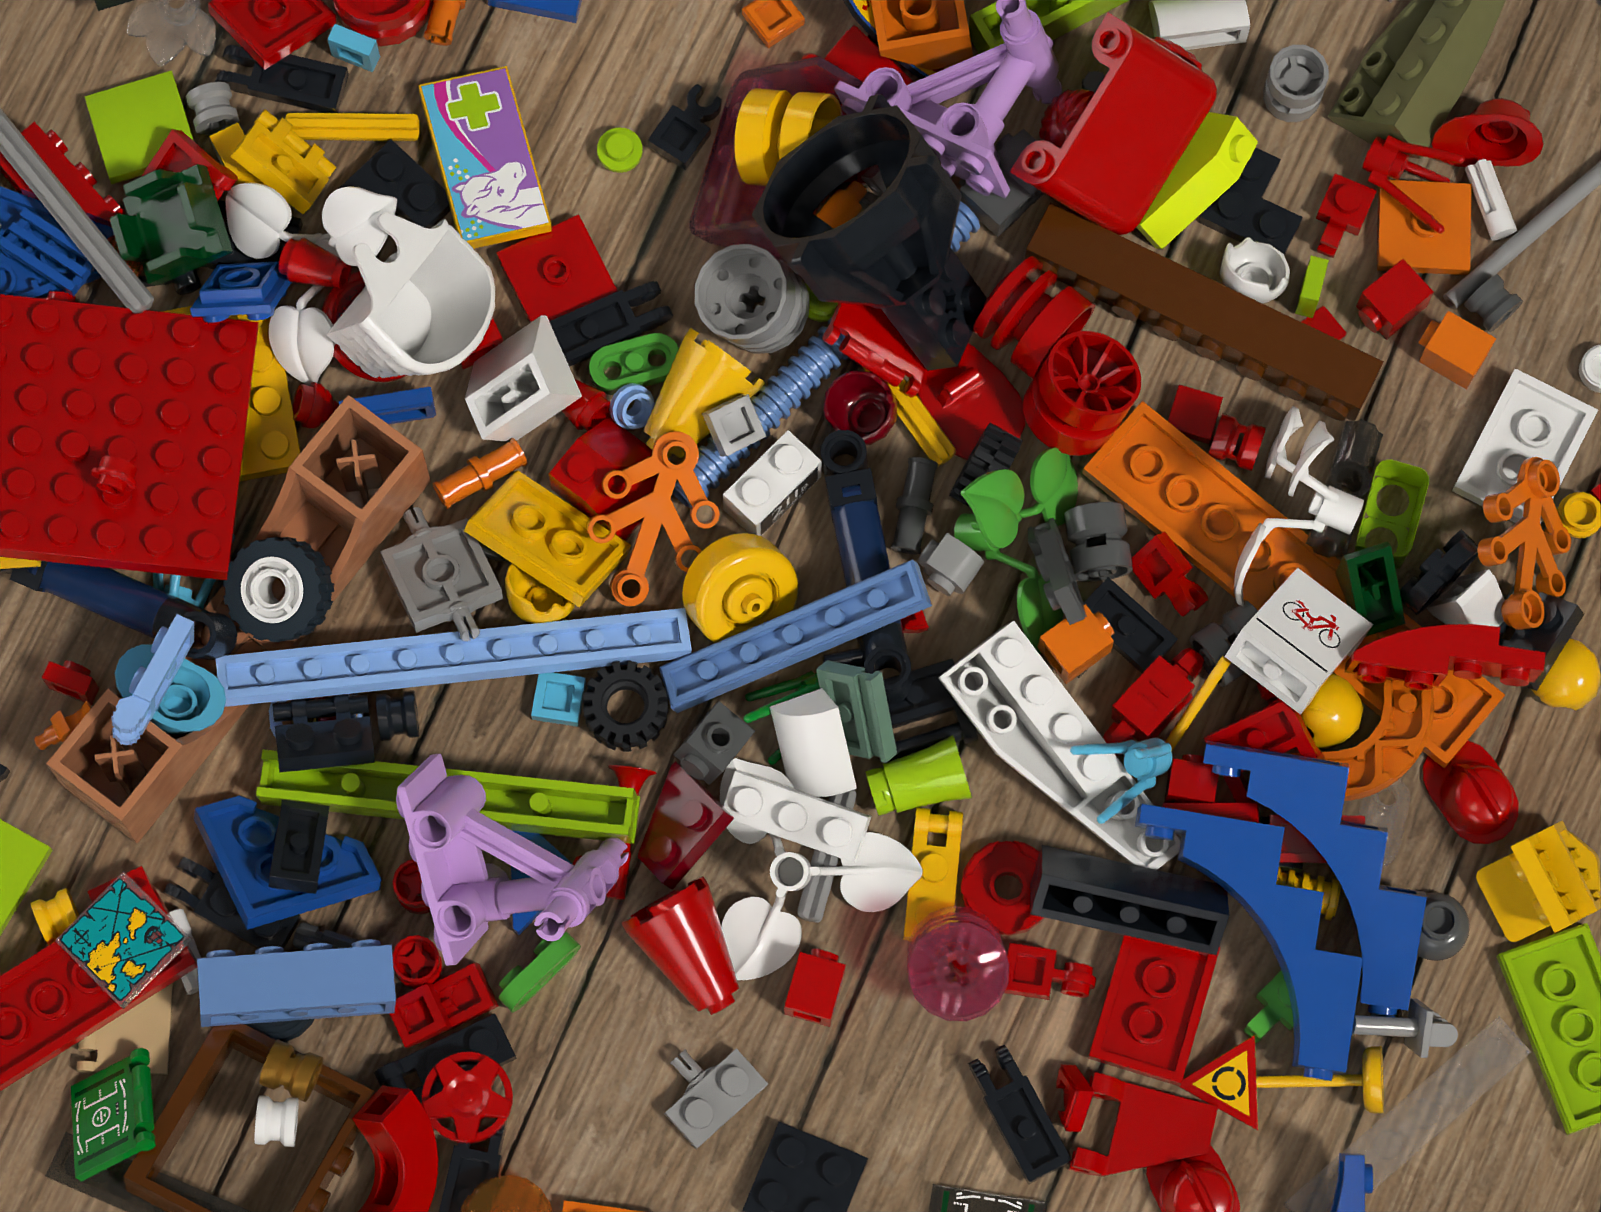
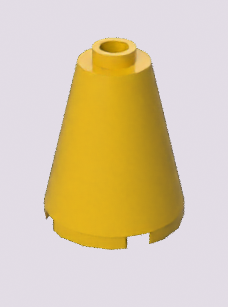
(696, 383)

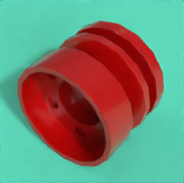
(1026, 312)

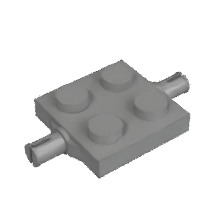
(441, 575)

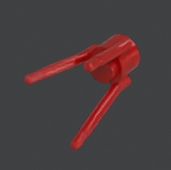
(1387, 160)

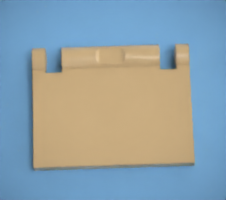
(140, 1027)

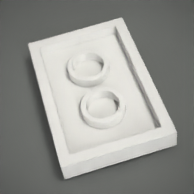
(1525, 424)

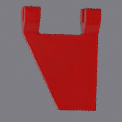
(1147, 1130)

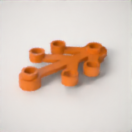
(1535, 486)
(655, 510)

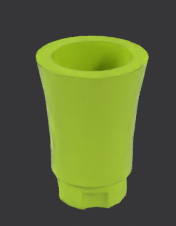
(919, 779)

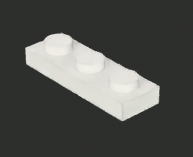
(796, 816)

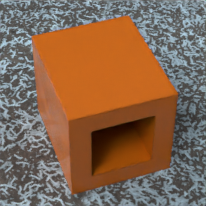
(1455, 348)
(1077, 646)

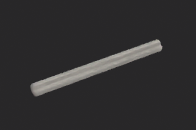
(72, 218)

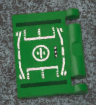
(112, 1115)

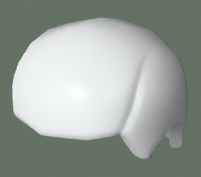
(1255, 270)

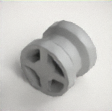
(212, 107)

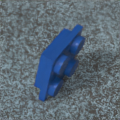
(241, 290)

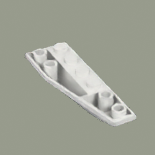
(1032, 727)

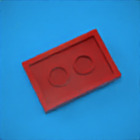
(1153, 1009)

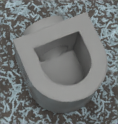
(950, 565)

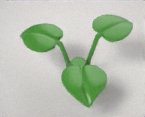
(993, 525)

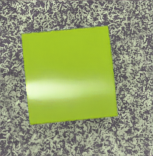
(135, 122)

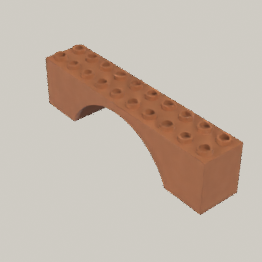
(338, 498)

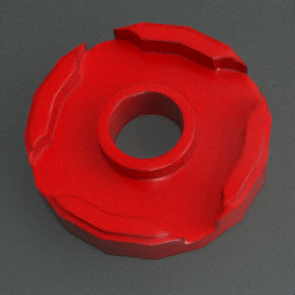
(982, 872)

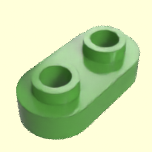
(633, 361)
(524, 983)

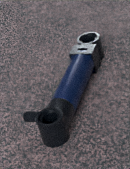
(862, 555)
(128, 603)

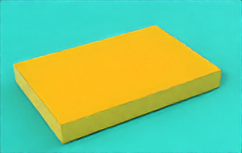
(546, 538)

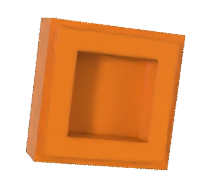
(773, 19)

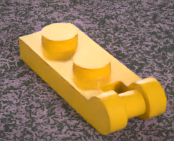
(939, 864)

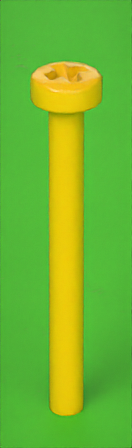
(1198, 701)

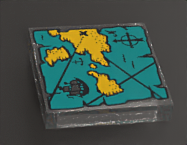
(123, 940)

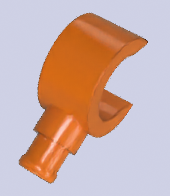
(61, 727)

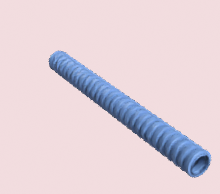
(793, 384)

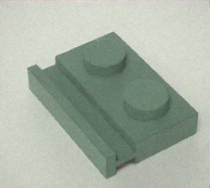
(861, 708)

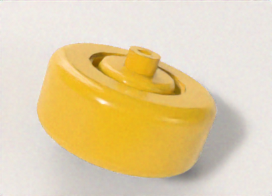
(738, 585)

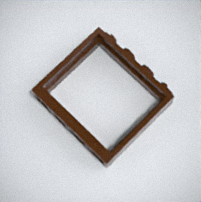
(190, 1093)

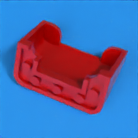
(1126, 132)

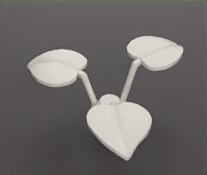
(258, 223)
(1329, 504)
(763, 937)

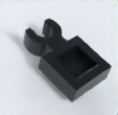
(683, 132)

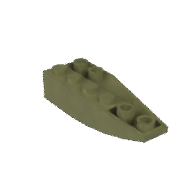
(1416, 70)

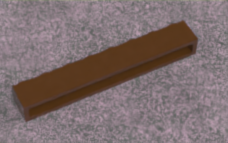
(1204, 314)

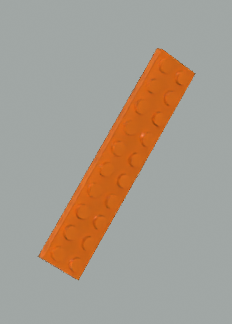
(1210, 519)

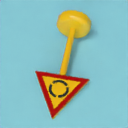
(1233, 1082)

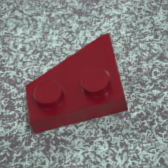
(681, 827)

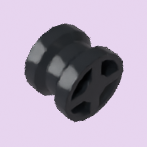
(397, 715)

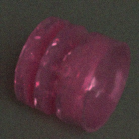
(963, 937)

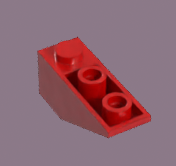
(75, 178)

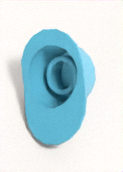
(191, 701)

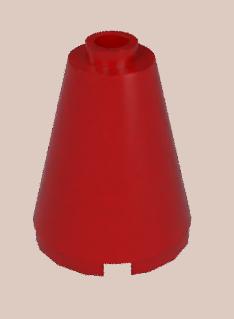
(687, 945)

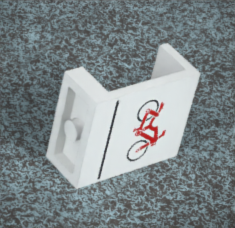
(1298, 640)

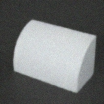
(1200, 22)
(813, 744)

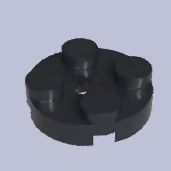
(1439, 572)

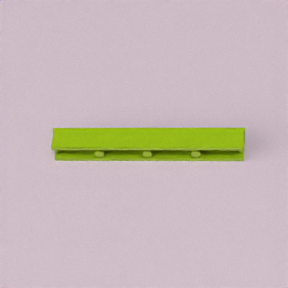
(512, 801)

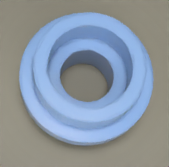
(639, 413)

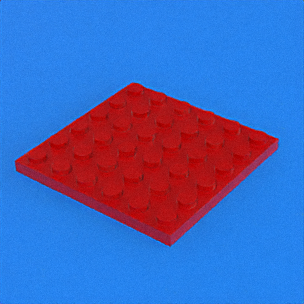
(130, 388)

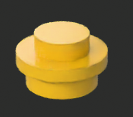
(1580, 514)

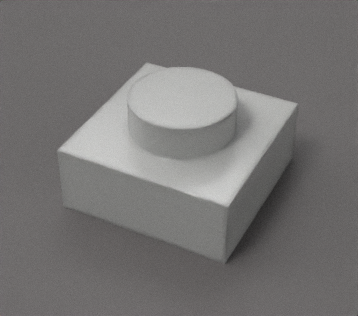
(734, 425)

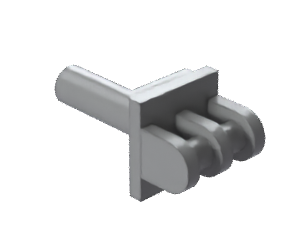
(1420, 1029)

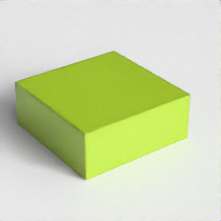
(1311, 286)

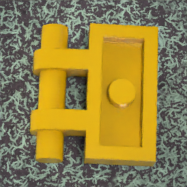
(284, 161)

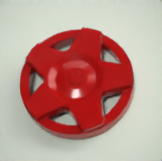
(467, 1097)

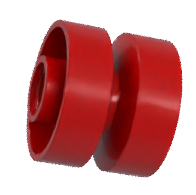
(1082, 392)

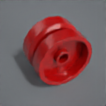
(384, 20)

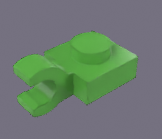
(1277, 1008)

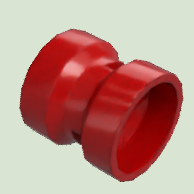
(1227, 437)
(407, 886)
(412, 956)

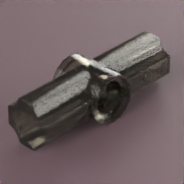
(1352, 468)

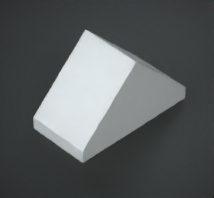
(1470, 600)

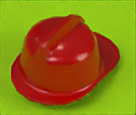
(1494, 132)
(1473, 795)
(1193, 1185)

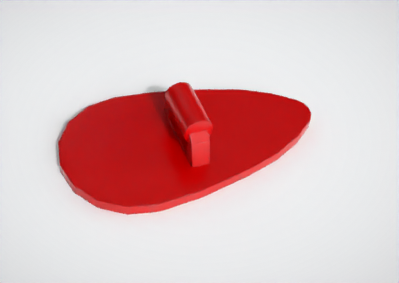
(969, 399)

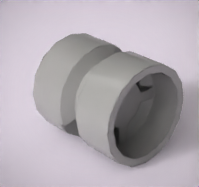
(1295, 83)

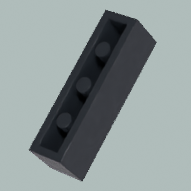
(1129, 900)

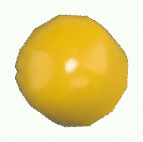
(532, 599)
(1572, 678)
(1333, 712)

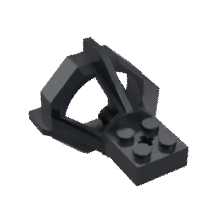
(895, 249)

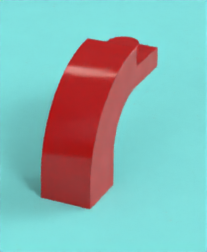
(402, 1151)

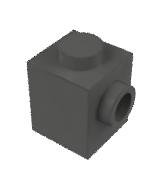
(713, 743)

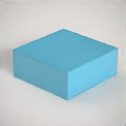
(353, 48)
(558, 698)

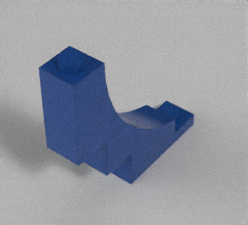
(1312, 799)
(1246, 864)

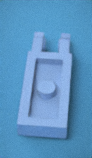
(152, 683)

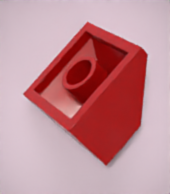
(583, 466)

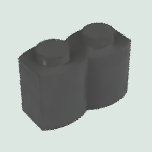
(1000, 212)

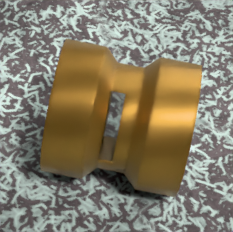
(294, 1072)

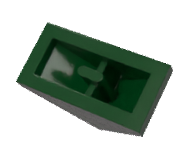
(1372, 586)

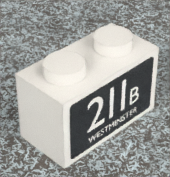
(772, 484)

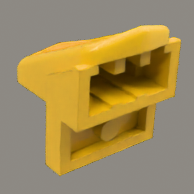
(1543, 883)

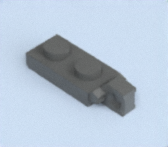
(1057, 568)

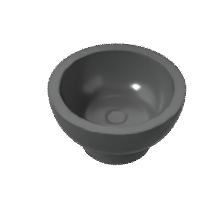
(1443, 927)

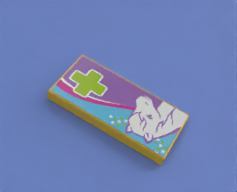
(485, 158)

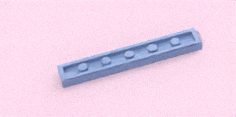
(795, 636)

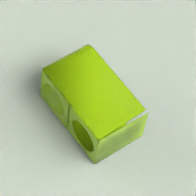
(1415, 483)

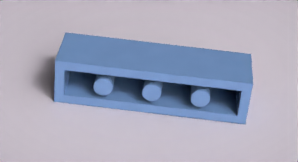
(296, 984)

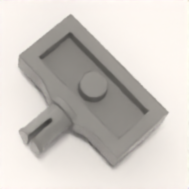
(712, 1095)

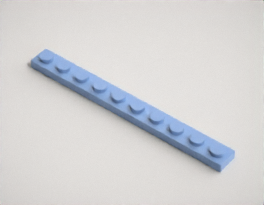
(448, 659)

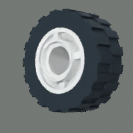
(306, 589)

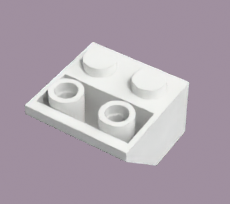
(520, 383)

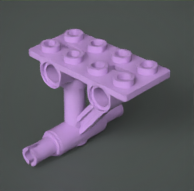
(967, 132)
(465, 890)

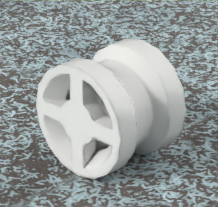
(276, 1121)

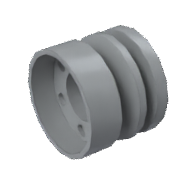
(738, 279)

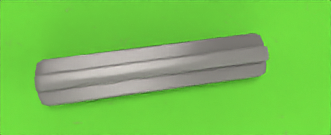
(817, 890)

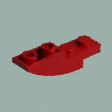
(1427, 653)

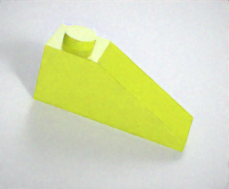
(1199, 178)

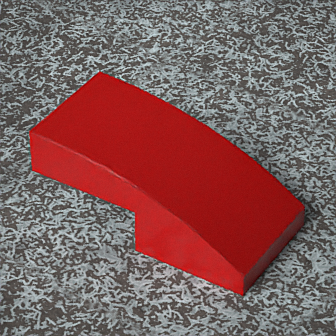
(443, 1005)

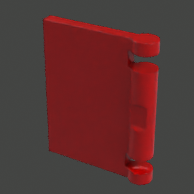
(875, 345)

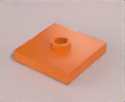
(1408, 238)

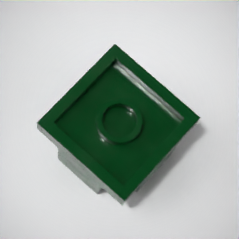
(171, 223)

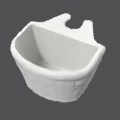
(420, 305)

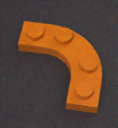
(1392, 745)

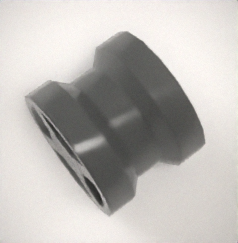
(1493, 303)

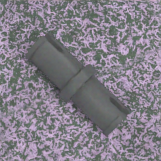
(914, 505)

